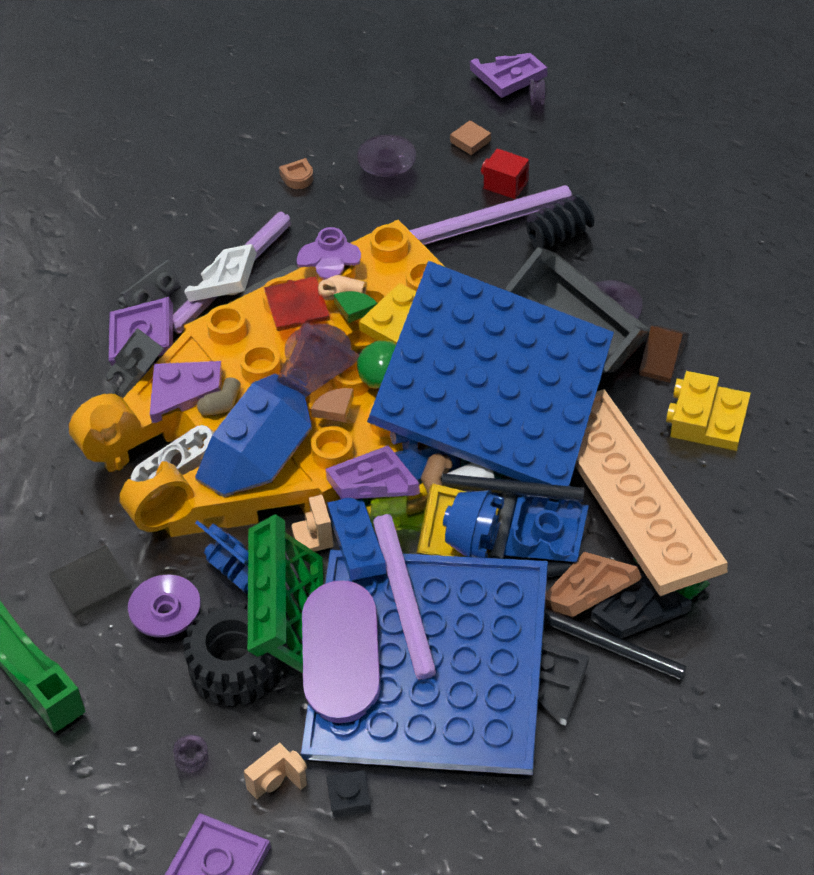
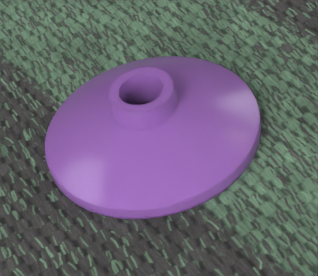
(160, 595)

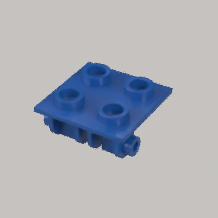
(227, 555)

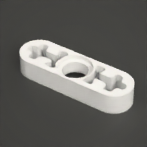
(190, 458)

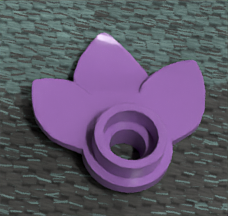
(329, 253)

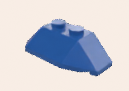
(255, 438)

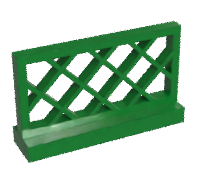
(268, 592)

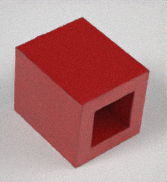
(505, 173)

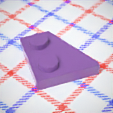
(509, 72)
(182, 385)
(373, 476)

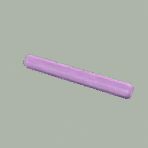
(404, 597)

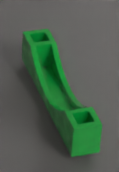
(38, 676)

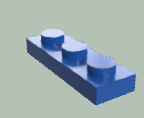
(356, 538)

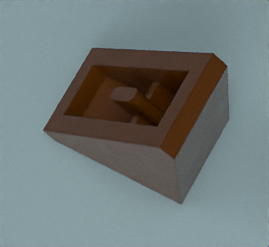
(662, 353)

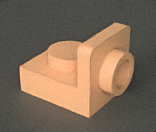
(316, 529)
(270, 769)

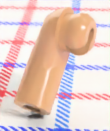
(340, 284)

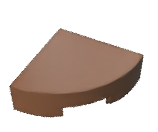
(333, 404)

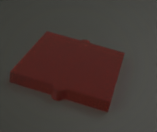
(296, 303)

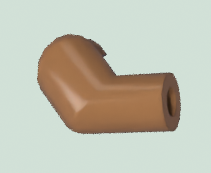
(434, 468)

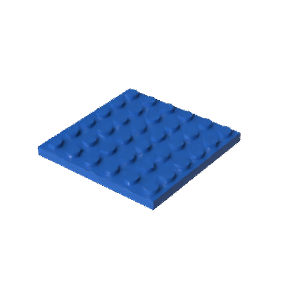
(492, 378)
(486, 653)

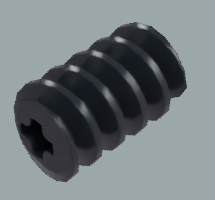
(559, 220)

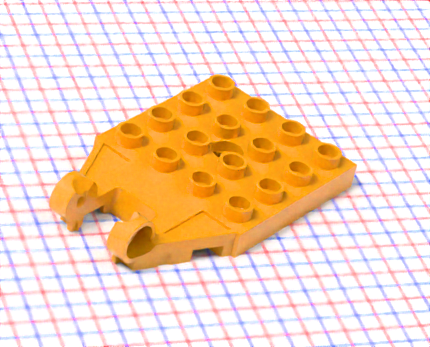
(250, 350)

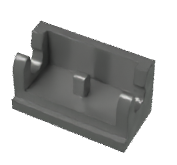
(134, 360)

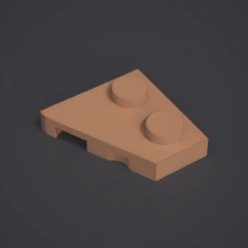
(588, 583)

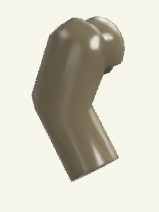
(220, 401)

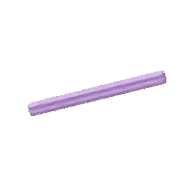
(490, 215)
(261, 241)

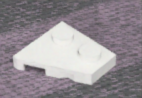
(225, 275)

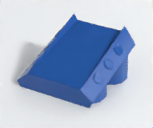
(546, 529)

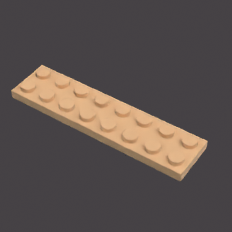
(644, 503)

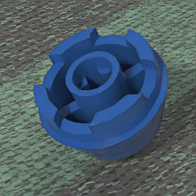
(473, 523)

